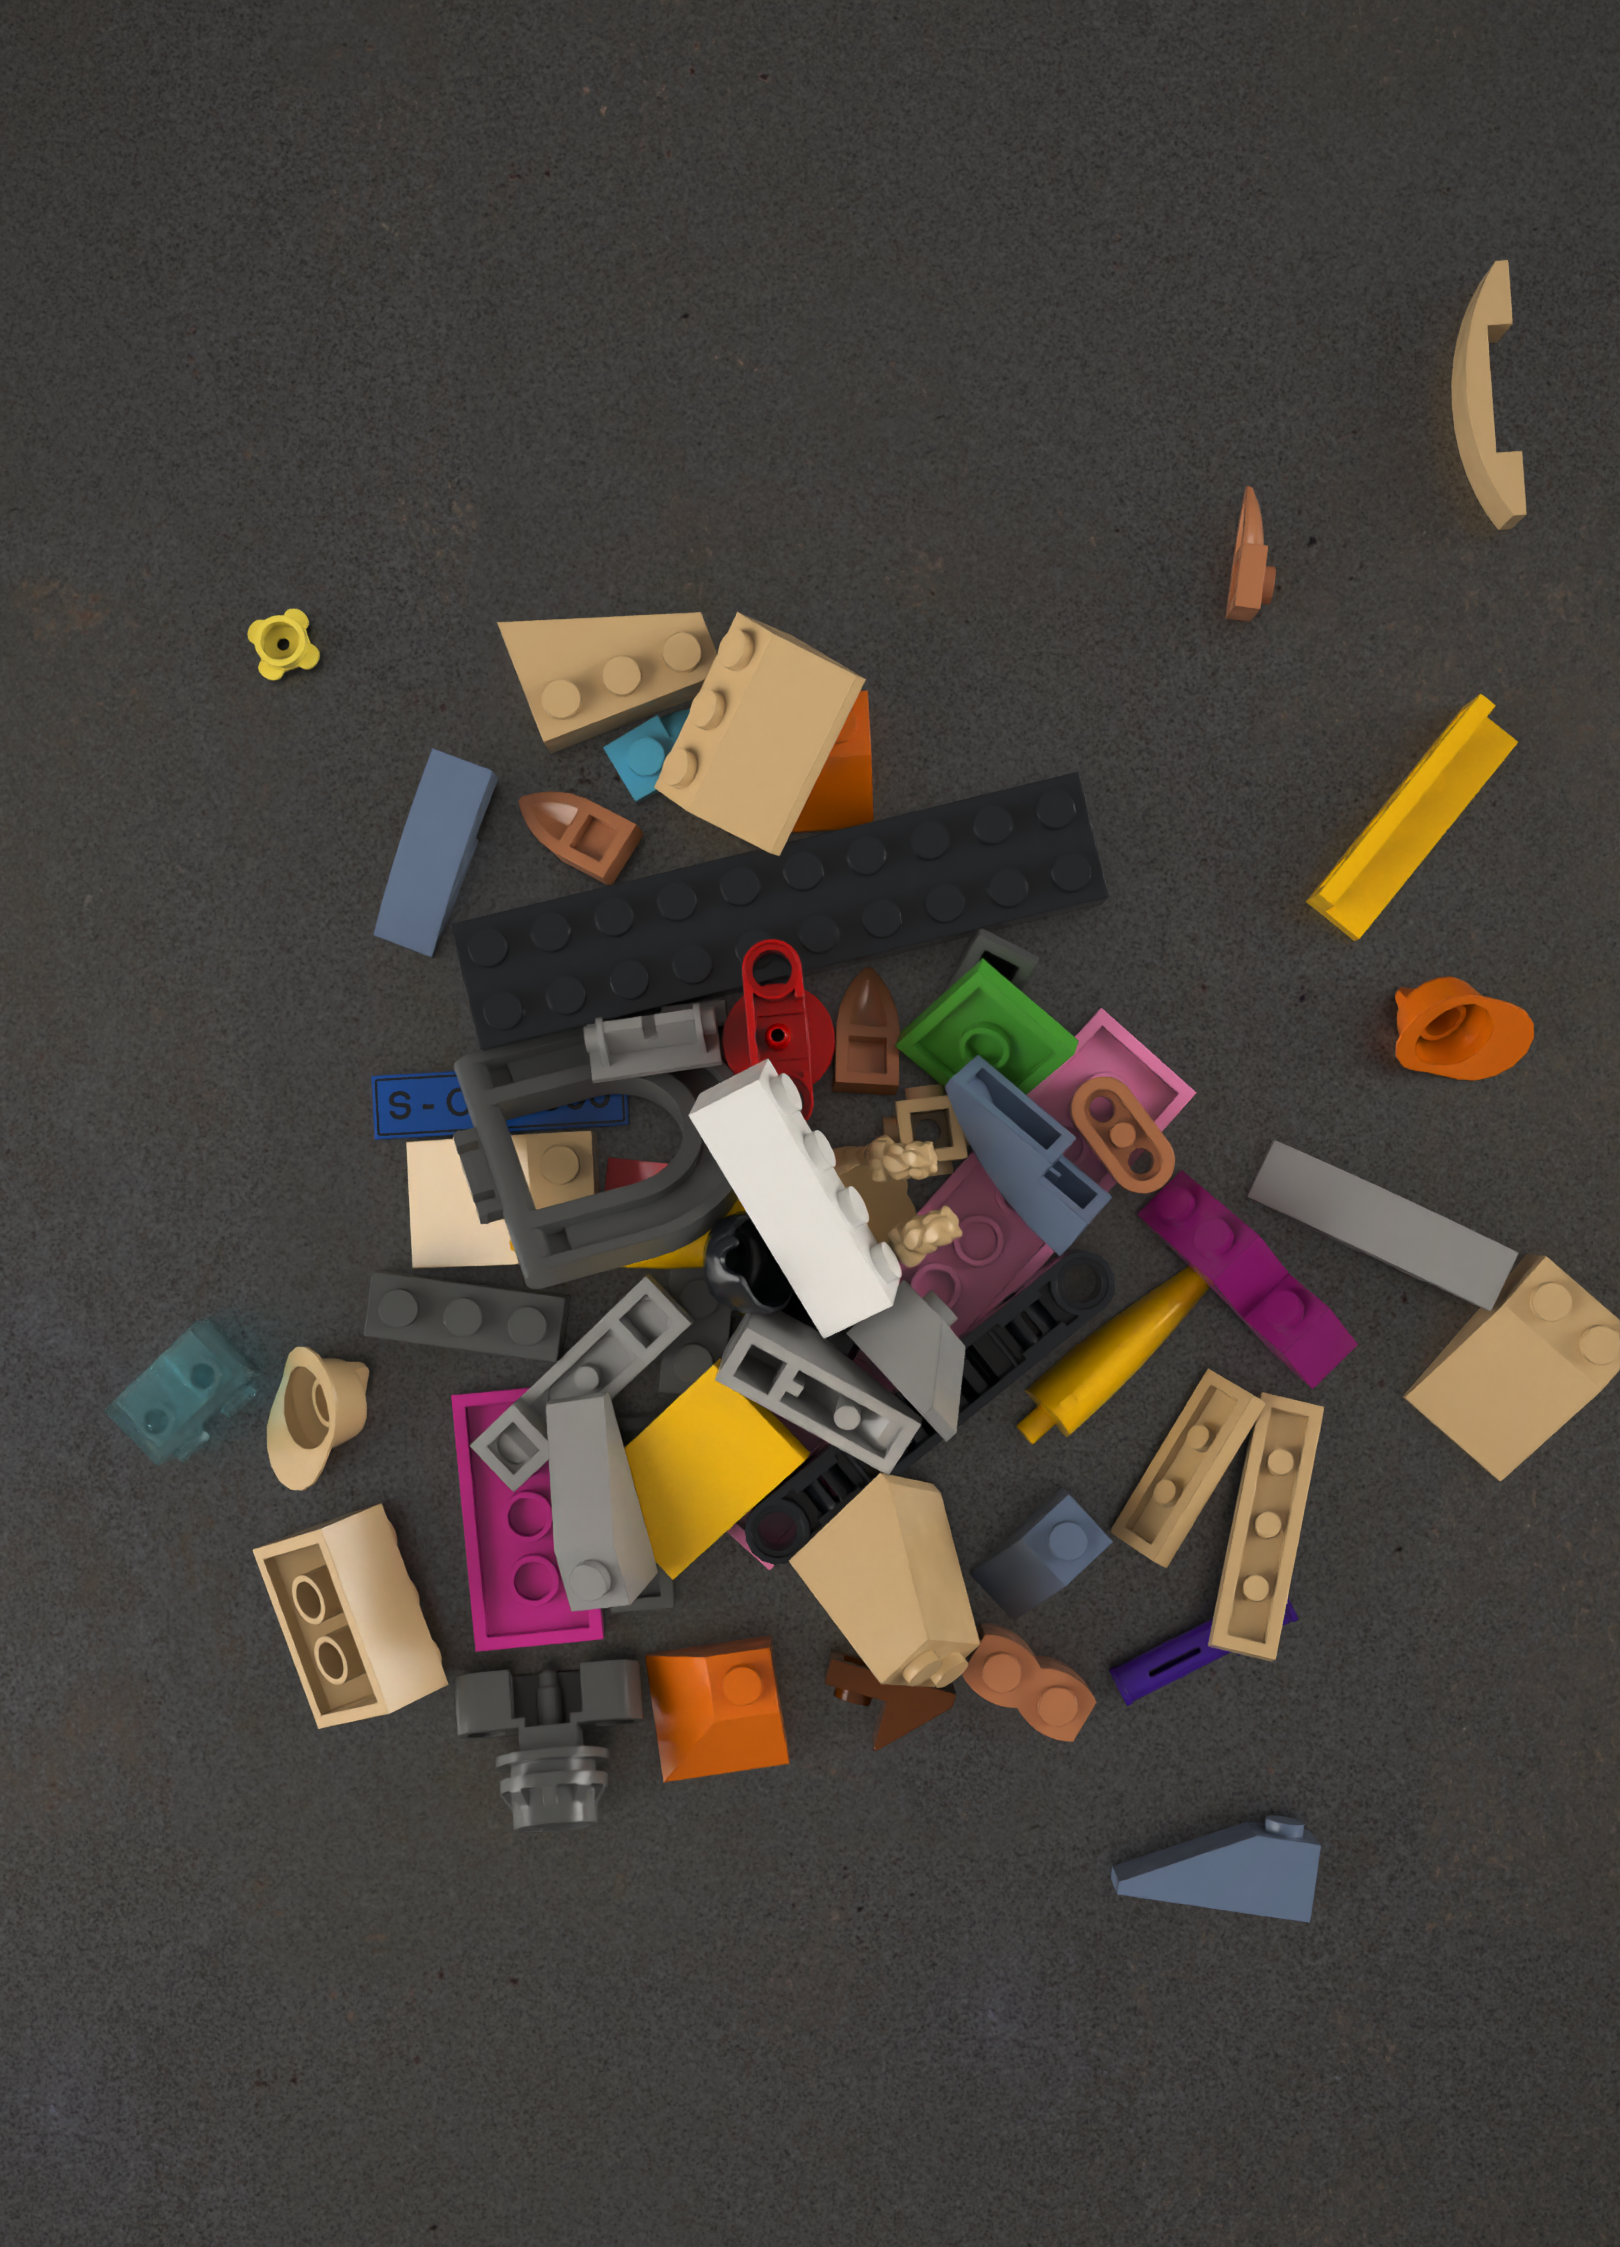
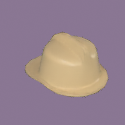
(313, 1412)

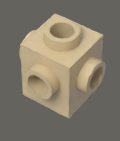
(928, 1104)

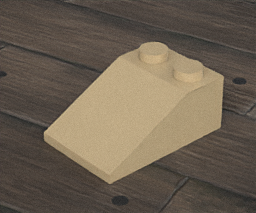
(443, 1212)
(1520, 1367)

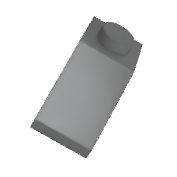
(918, 1354)

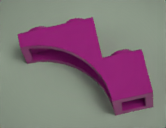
(1249, 1278)

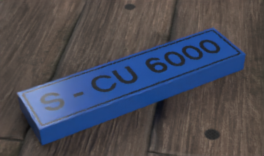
(435, 1107)

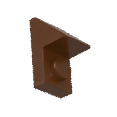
(901, 1707)

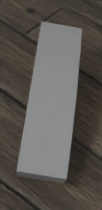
(1382, 1225)

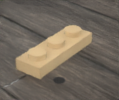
(1187, 1468)

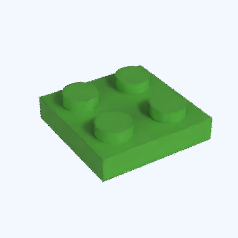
(988, 1019)

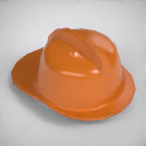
(1458, 1031)

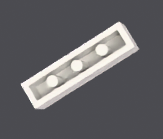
(797, 1198)

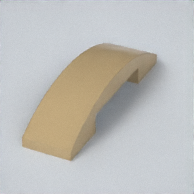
(1493, 476)

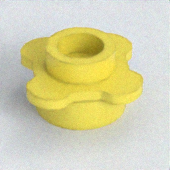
(266, 636)

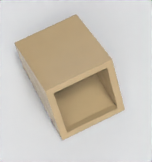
(894, 1583)

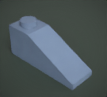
(1237, 1869)

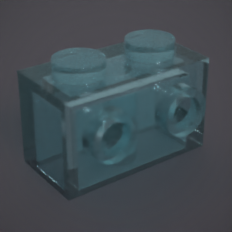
(185, 1393)

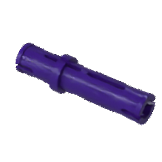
(1134, 1676)

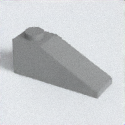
(817, 1388)
(595, 1506)

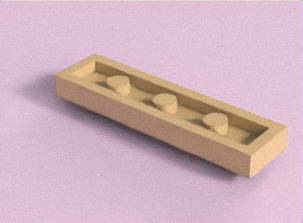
(1266, 1528)

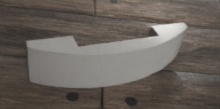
(598, 1363)

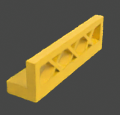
(1413, 819)

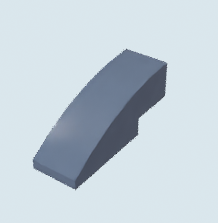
(434, 852)
(1024, 1155)

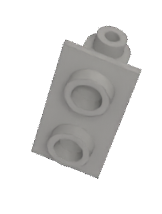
(653, 1044)

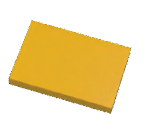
(706, 1468)

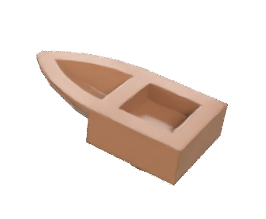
(1251, 578)
(581, 832)
(866, 1038)

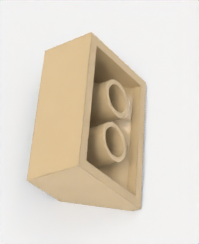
(759, 733)
(351, 1617)

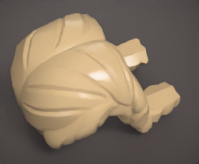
(880, 1178)

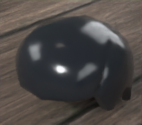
(742, 1268)

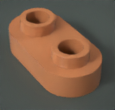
(1121, 1134)

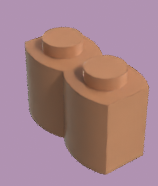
(1041, 1687)

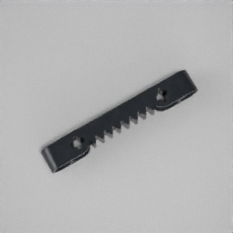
(996, 1355)

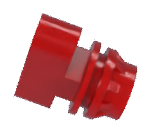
(785, 1010)

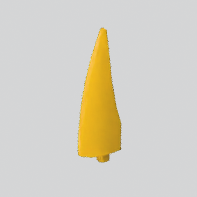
(1108, 1357)

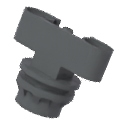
(552, 1773)

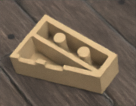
(606, 670)

